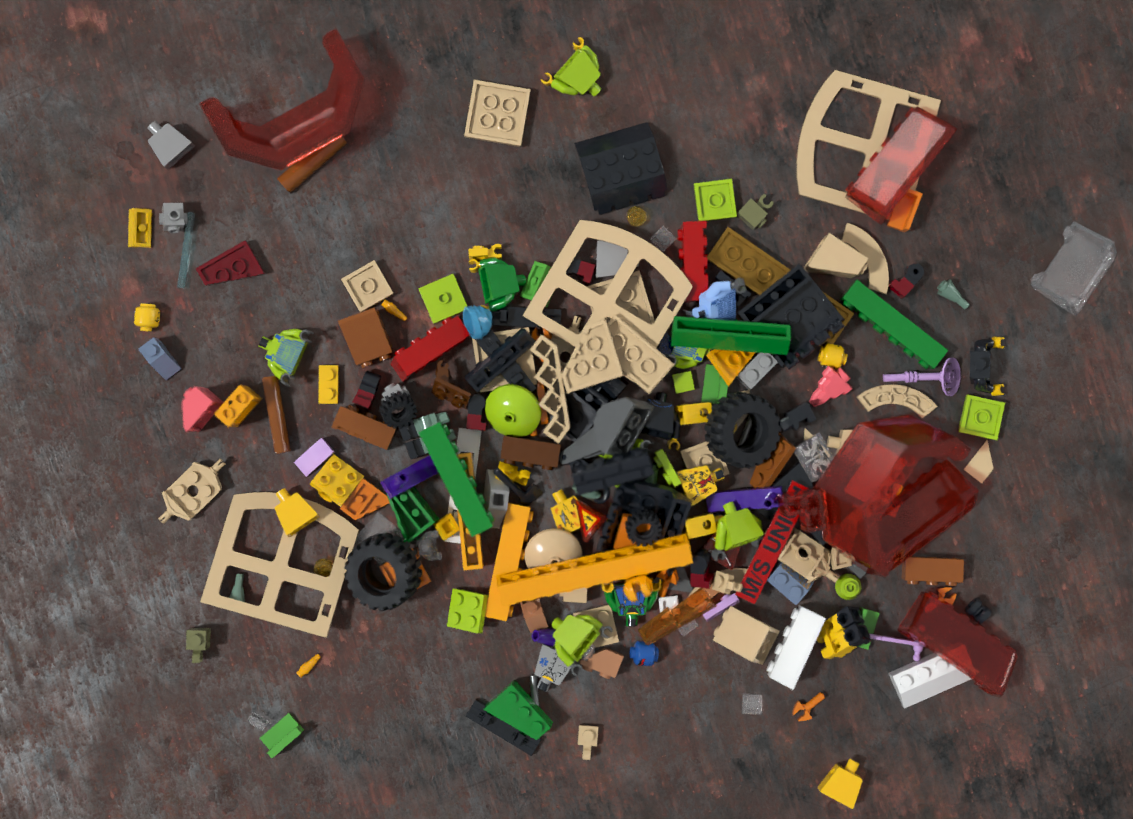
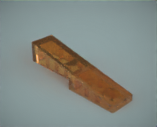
(683, 613)

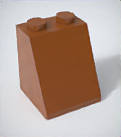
(366, 337)

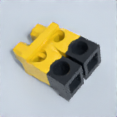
(843, 633)

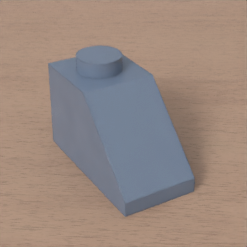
(160, 358)

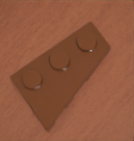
(768, 471)

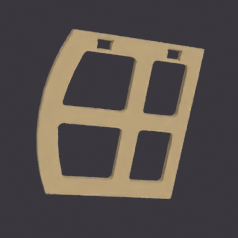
(813, 131)
(605, 304)
(278, 570)

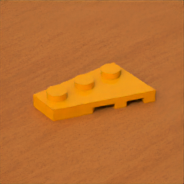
(729, 362)

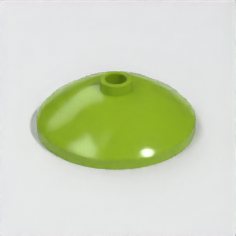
(518, 404)

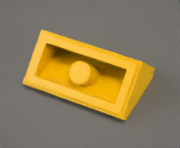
(140, 228)

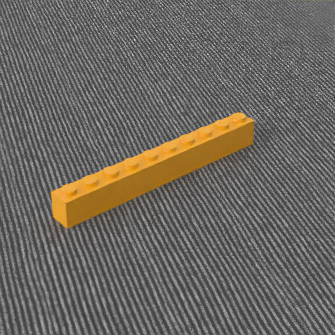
(594, 570)

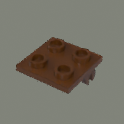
(444, 390)

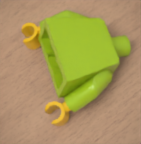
(577, 73)

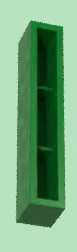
(894, 325)
(730, 335)
(456, 478)

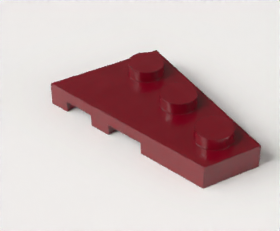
(230, 265)

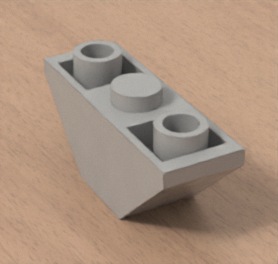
(496, 498)

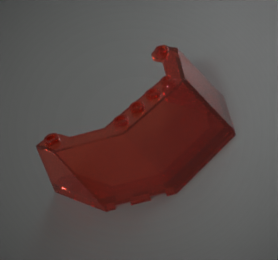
(301, 128)
(868, 477)

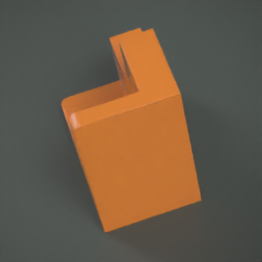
(905, 210)

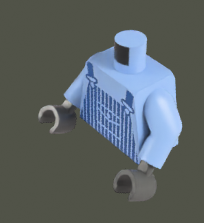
(719, 301)

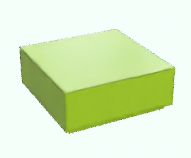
(683, 382)

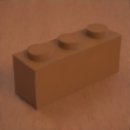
(933, 570)

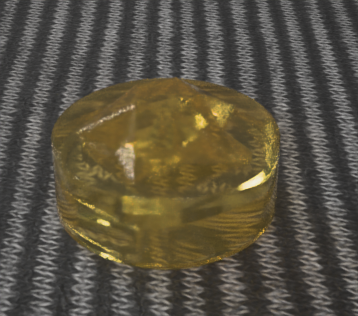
(636, 216)
(323, 567)

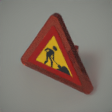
(589, 520)

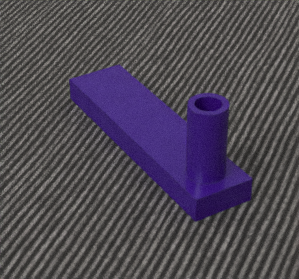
(409, 477)
(744, 498)

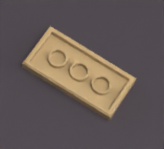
(637, 356)

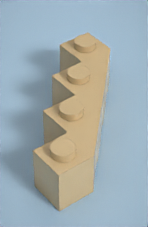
(555, 399)

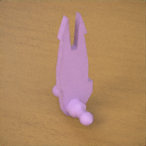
(917, 647)

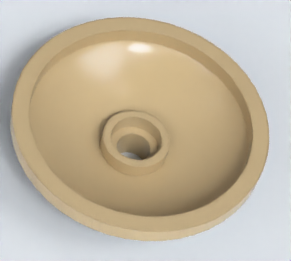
(550, 546)

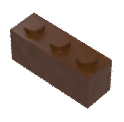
(530, 452)

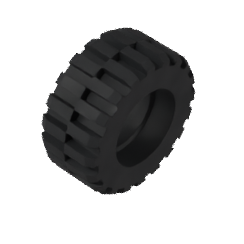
(762, 436)
(364, 583)

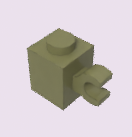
(753, 213)
(198, 640)

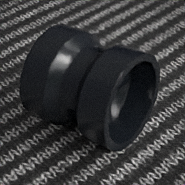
(978, 610)

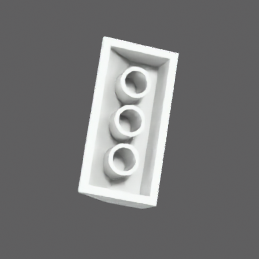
(795, 647)
(925, 679)

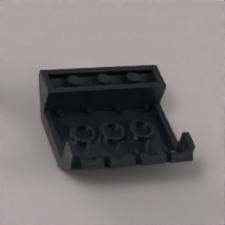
(622, 168)
(803, 306)
(633, 495)

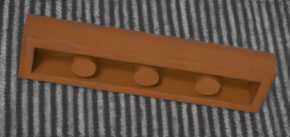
(303, 169)
(276, 414)

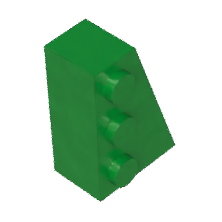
(412, 513)
(519, 710)

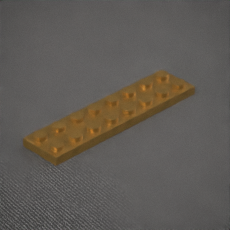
(757, 268)

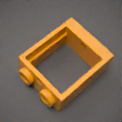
(243, 402)

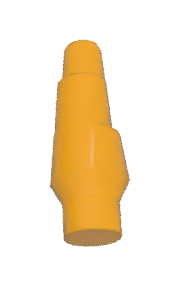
(392, 308)
(307, 666)

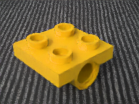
(336, 480)

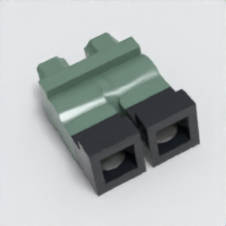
(417, 447)

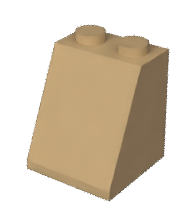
(836, 259)
(745, 635)

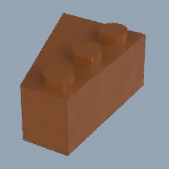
(364, 426)

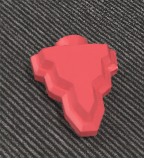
(830, 386)

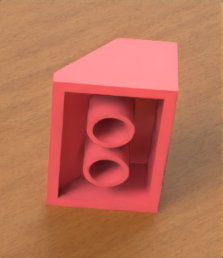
(199, 408)

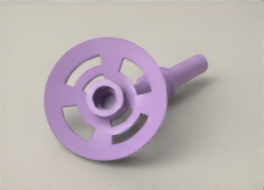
(944, 376)

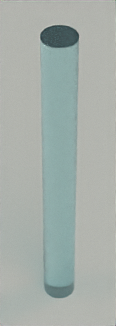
(186, 250)

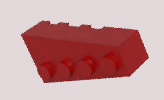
(694, 257)
(429, 348)

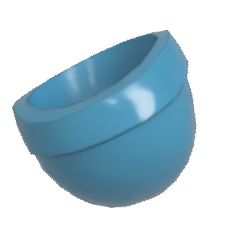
(477, 321)

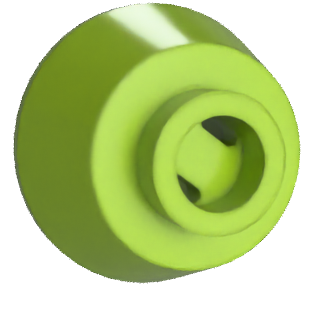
(844, 586)

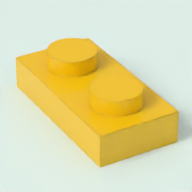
(328, 384)

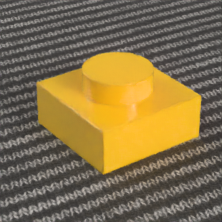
(446, 526)

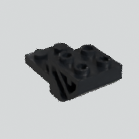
(587, 401)

